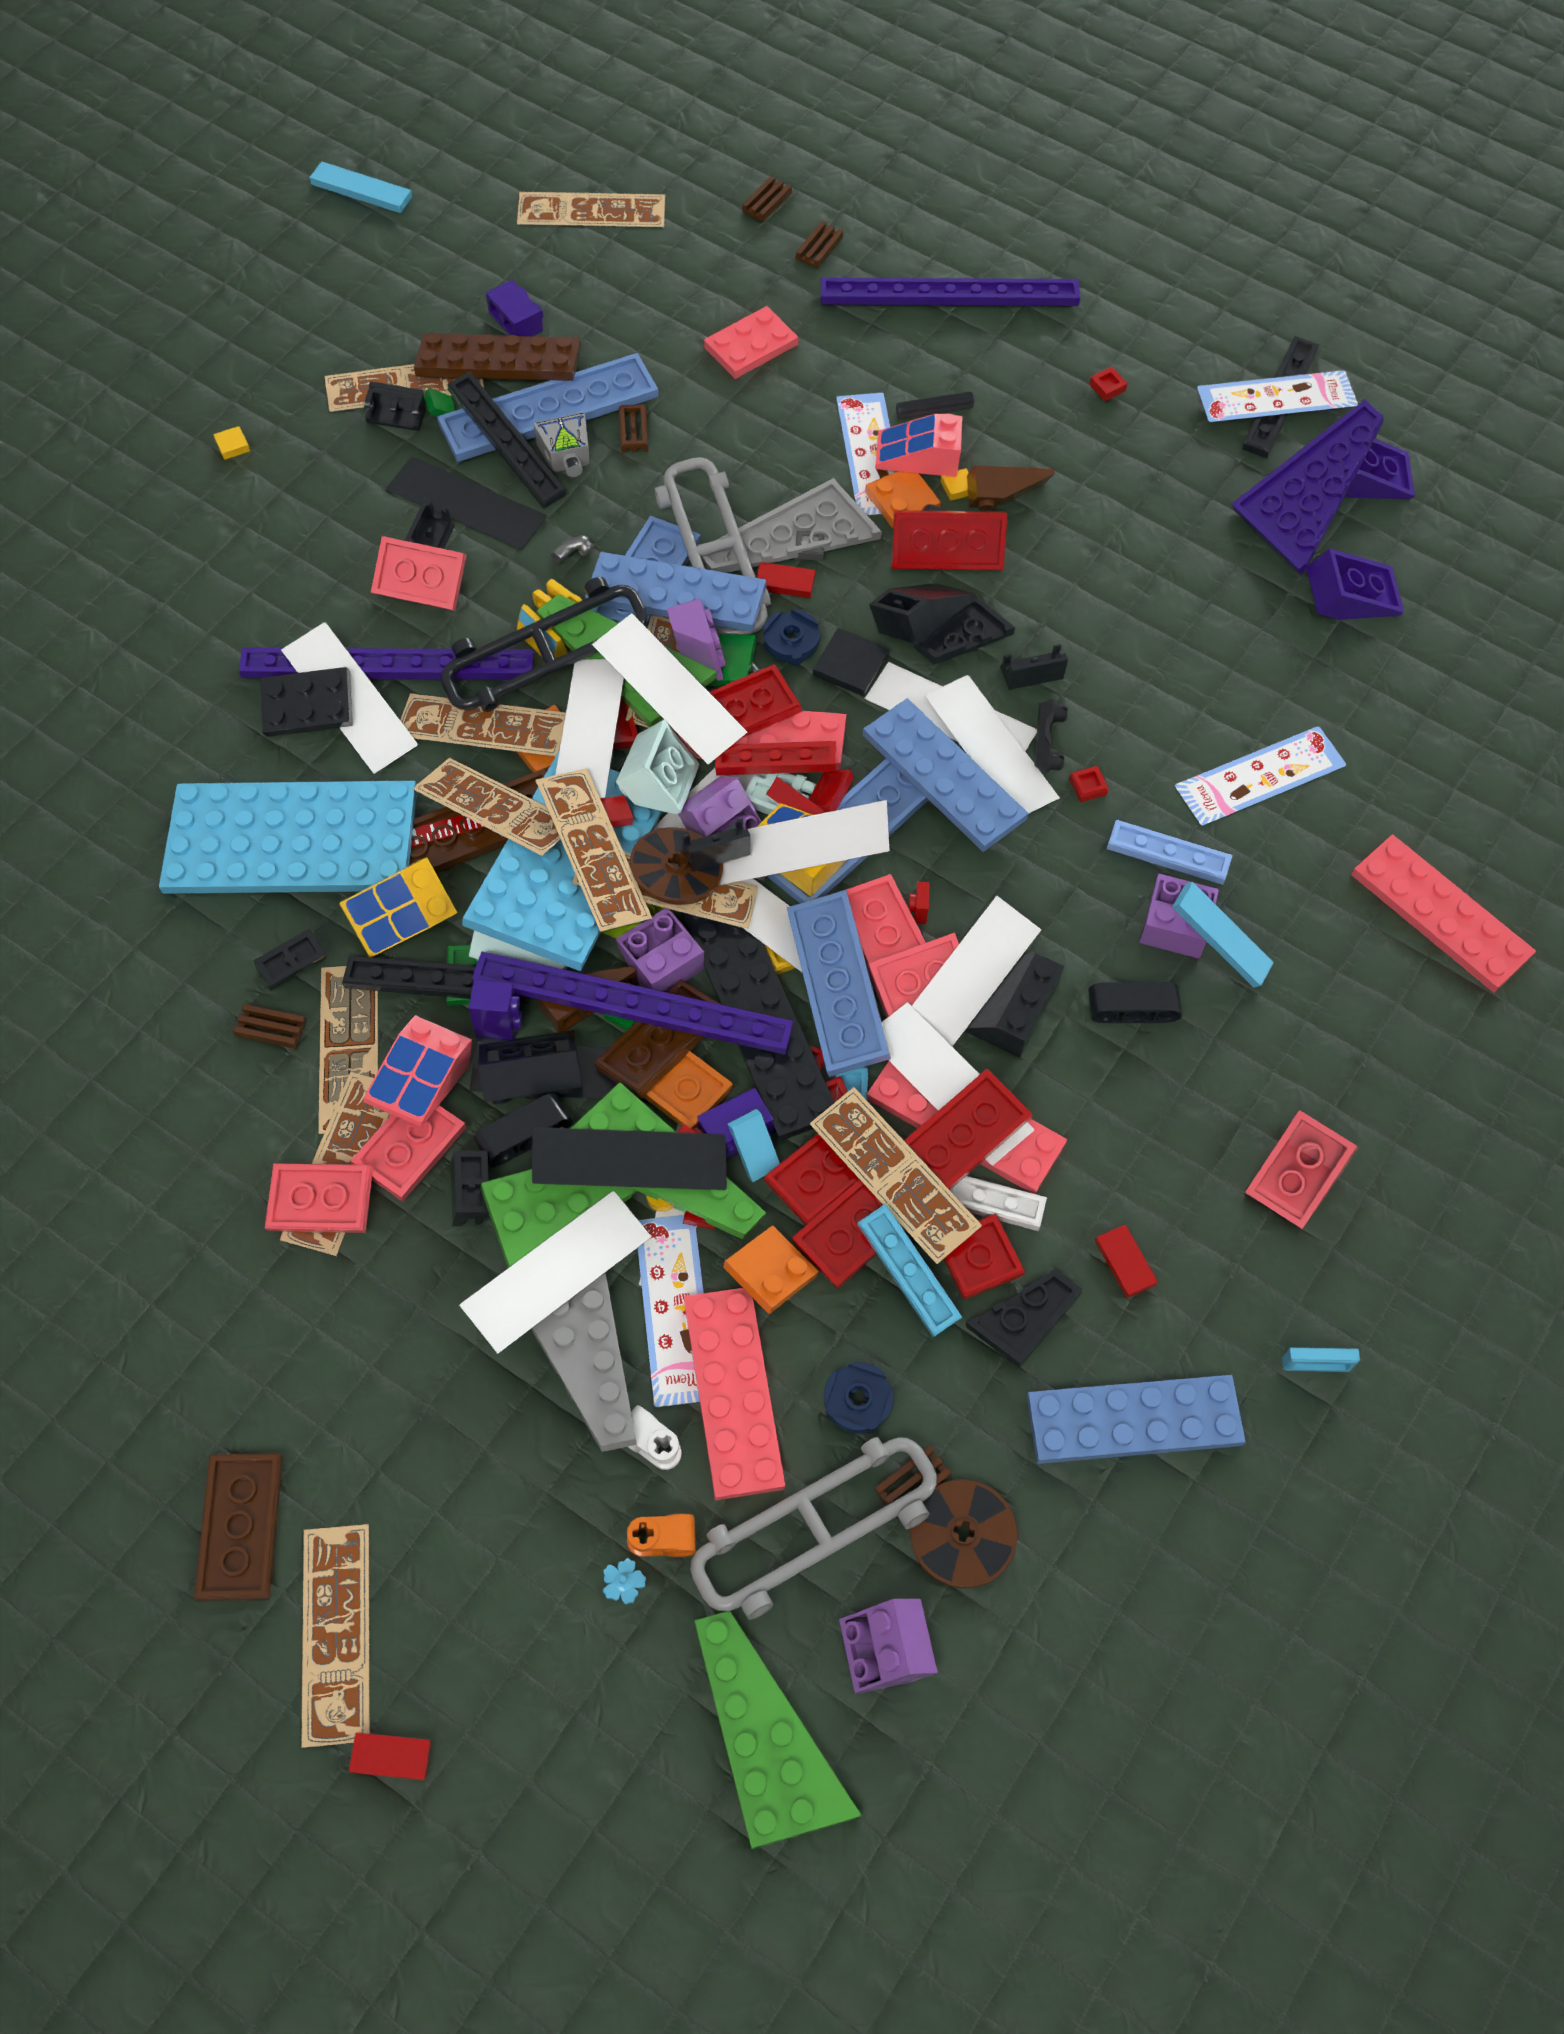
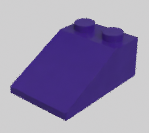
(1383, 474)
(1353, 587)

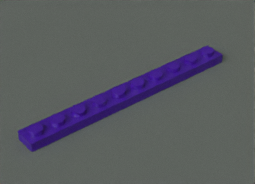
(950, 291)
(397, 663)
(636, 1003)

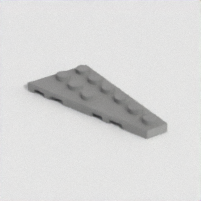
(773, 535)
(587, 1357)

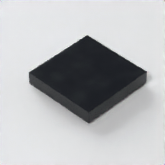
(851, 662)

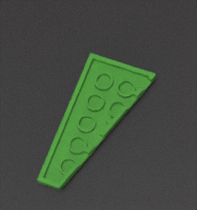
(592, 626)
(725, 1209)
(532, 1213)
(773, 1759)

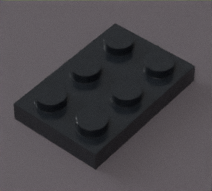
(306, 701)

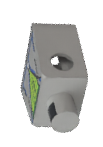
(564, 443)

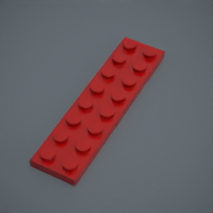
(951, 1147)

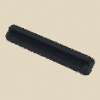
(934, 405)

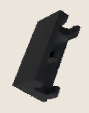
(395, 406)
(430, 527)
(1034, 669)
(717, 847)
(289, 958)
(467, 1174)

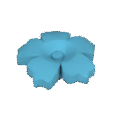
(623, 1581)

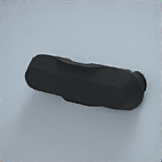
(1044, 757)

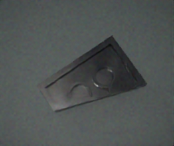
(964, 632)
(1027, 1318)

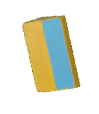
(528, 617)

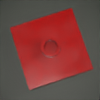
(984, 1260)

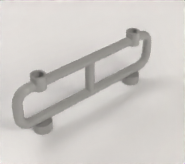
(668, 496)
(754, 1596)

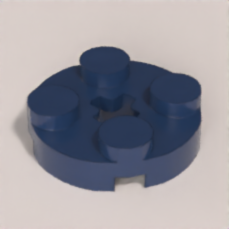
(787, 649)
(876, 1390)

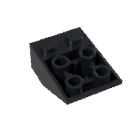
(917, 610)

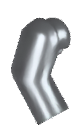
(569, 546)

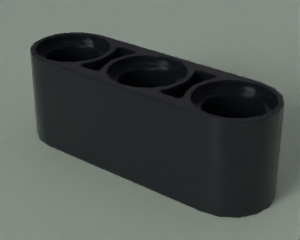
(1134, 1002)
(514, 1132)

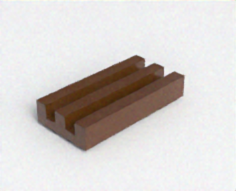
(762, 197)
(815, 242)
(633, 444)
(273, 1015)
(937, 1463)

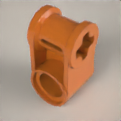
(667, 1536)

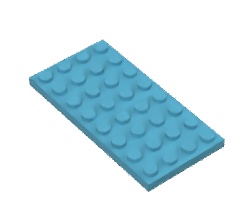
(287, 836)
(532, 896)

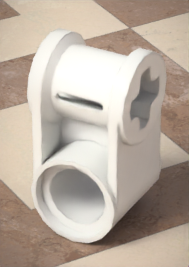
(650, 1436)

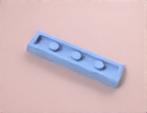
(1169, 852)

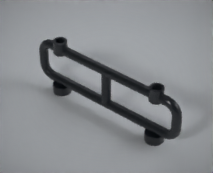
(467, 653)

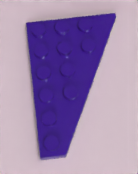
(1304, 493)

